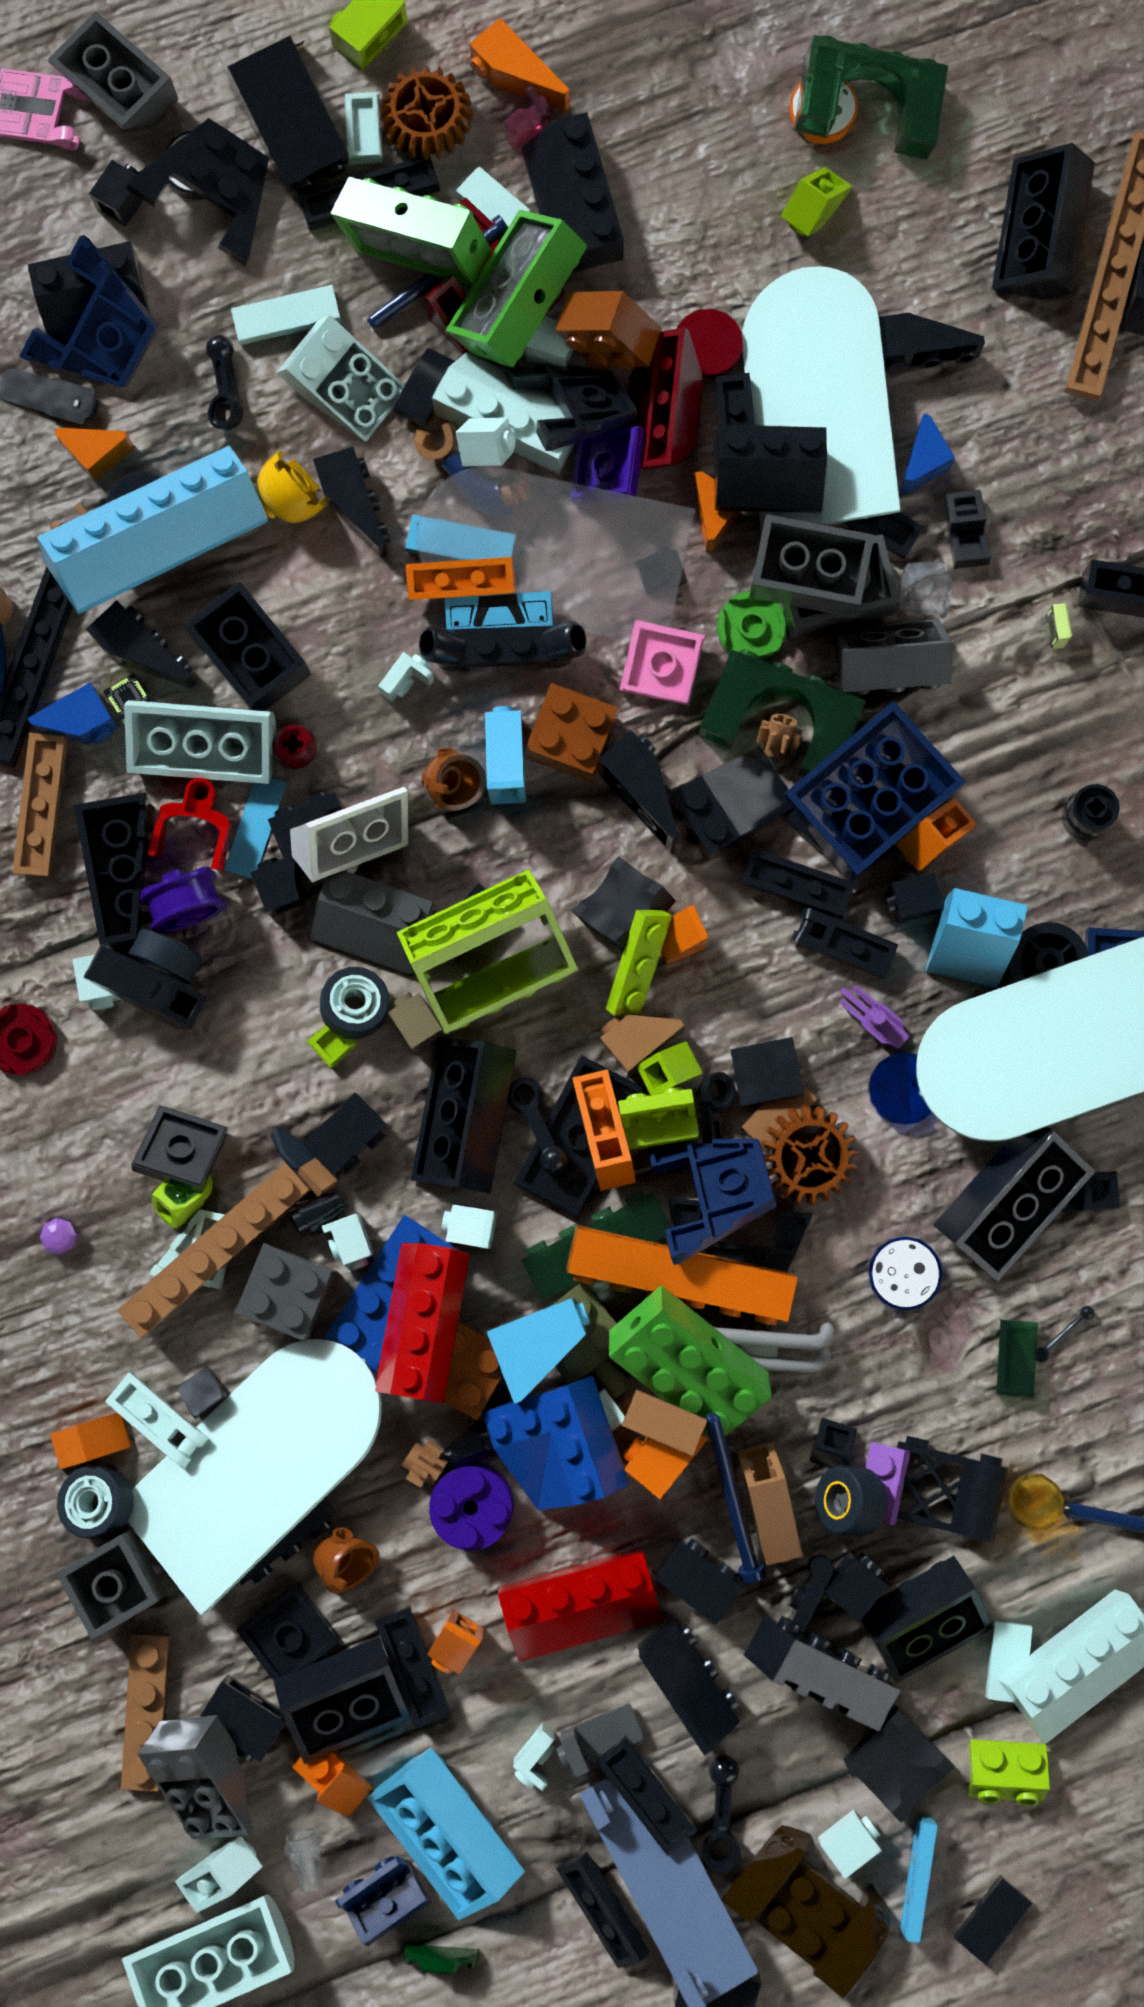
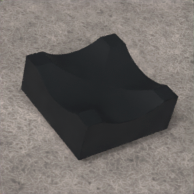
(614, 903)
(898, 1763)

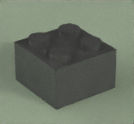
(285, 1291)
(111, 1584)

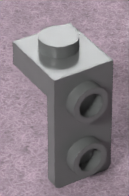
(595, 1736)

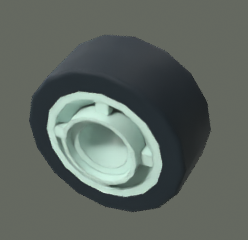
(354, 983)
(76, 1498)

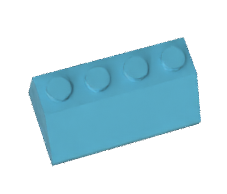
(446, 1834)

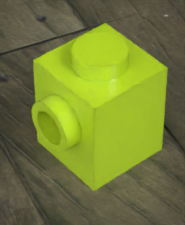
(669, 1068)

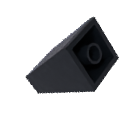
(288, 116)

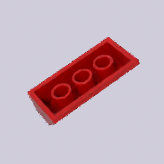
(422, 1321)
(579, 1604)

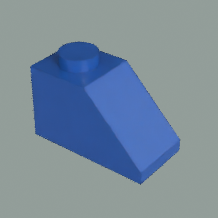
(78, 717)

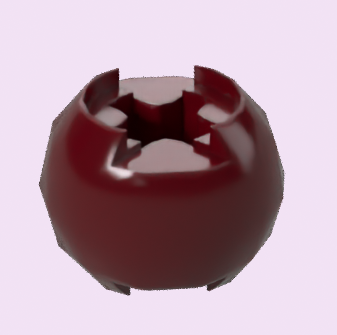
(303, 755)

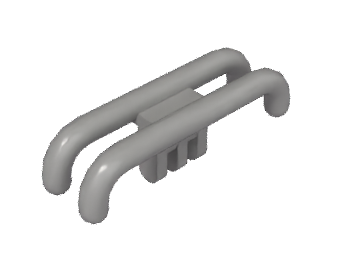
(764, 1346)

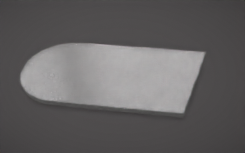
(595, 548)

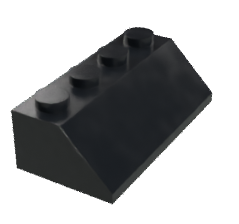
(573, 187)
(1044, 223)
(464, 1114)
(1014, 1199)

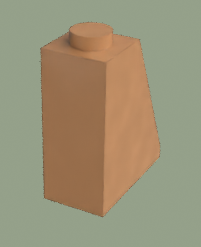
(770, 1504)

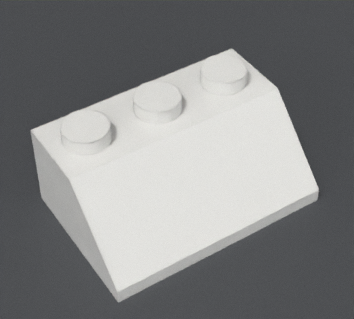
(351, 835)

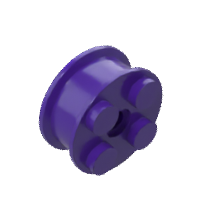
(183, 900)
(461, 1526)

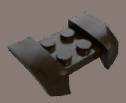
(810, 1911)

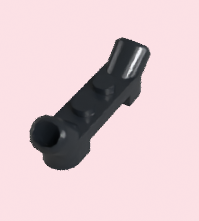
(503, 646)

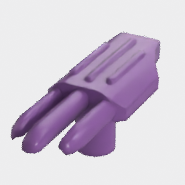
(878, 1020)

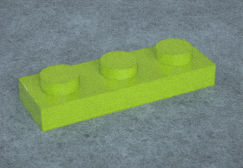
(638, 962)

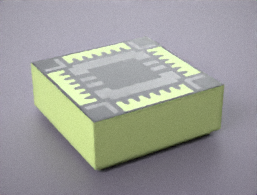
(1058, 625)
(125, 690)

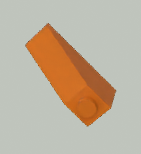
(513, 66)
(604, 1130)

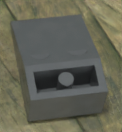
(199, 1776)

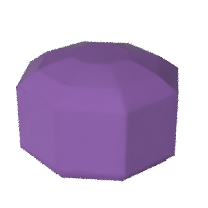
(59, 1236)

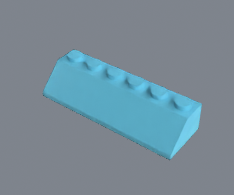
(152, 529)

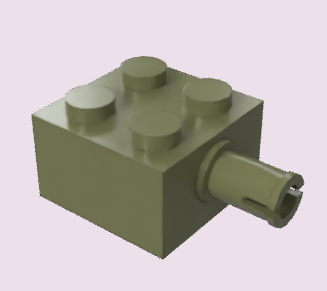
(592, 1351)

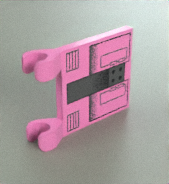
(33, 108)

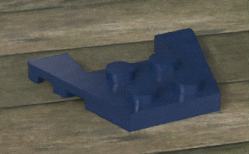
(110, 332)
(729, 1185)

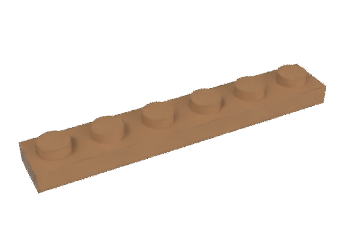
(213, 1250)

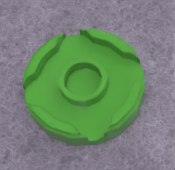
(752, 626)

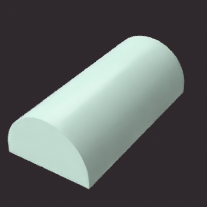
(199, 741)
(214, 1959)

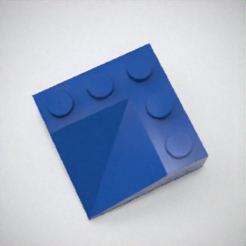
(558, 1445)

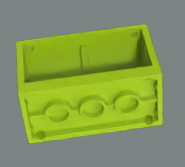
(473, 924)

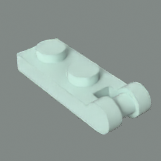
(155, 1419)

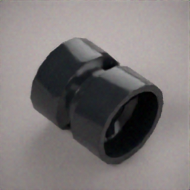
(1090, 812)

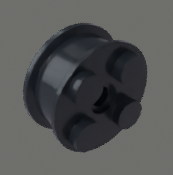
(1044, 941)

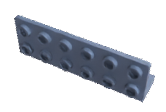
(673, 1901)

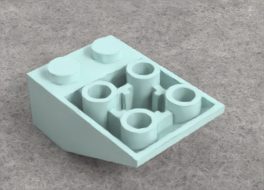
(342, 378)

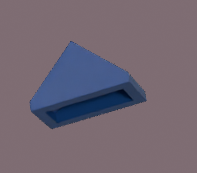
(928, 457)

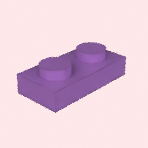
(891, 1467)

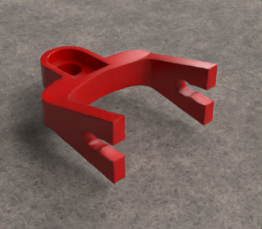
(194, 807)

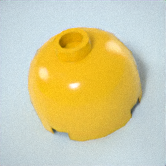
(288, 490)

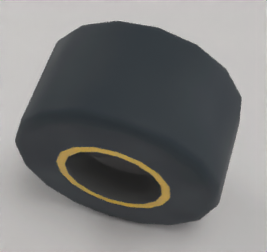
(850, 1500)

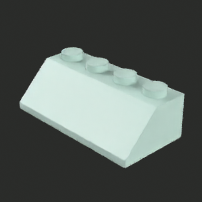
(482, 390)
(1079, 1665)

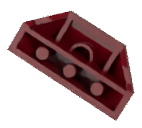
(668, 400)

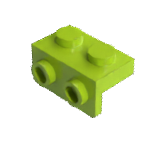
(659, 1118)
(1008, 1772)

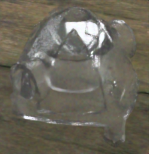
(925, 588)

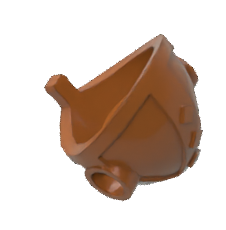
(454, 780)
(344, 1560)

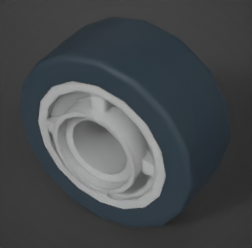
(165, 955)

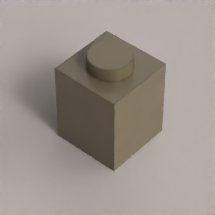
(415, 1021)

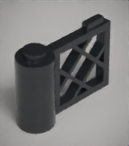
(977, 1495)

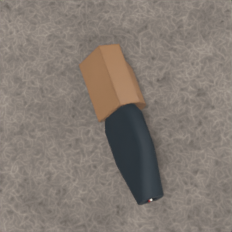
(303, 1161)

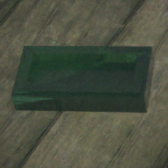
(1017, 1358)

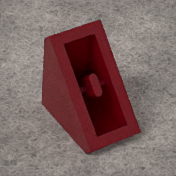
(442, 306)

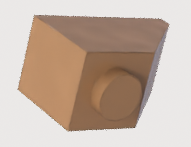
(637, 1038)

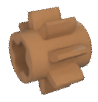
(779, 736)
(424, 1464)

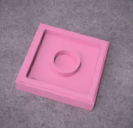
(662, 663)

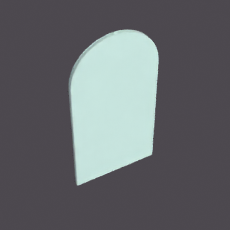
(821, 364)
(1038, 1048)
(264, 1468)

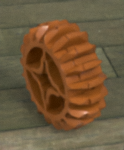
(441, 99)
(835, 1171)

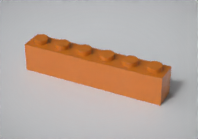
(698, 1280)

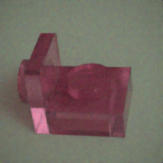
(527, 123)

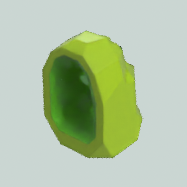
(177, 1204)

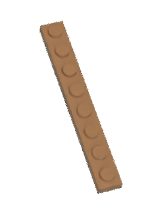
(1111, 280)

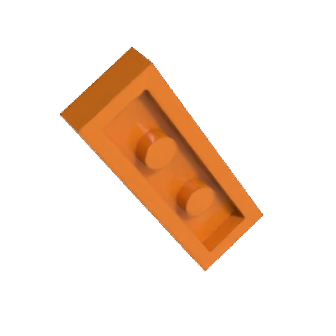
(460, 578)

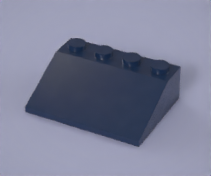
(873, 791)

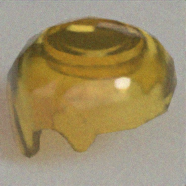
(1035, 1502)

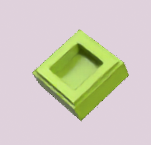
(331, 1046)

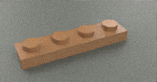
(40, 805)
(144, 1703)

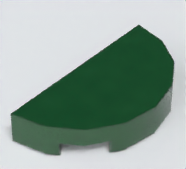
(440, 1958)

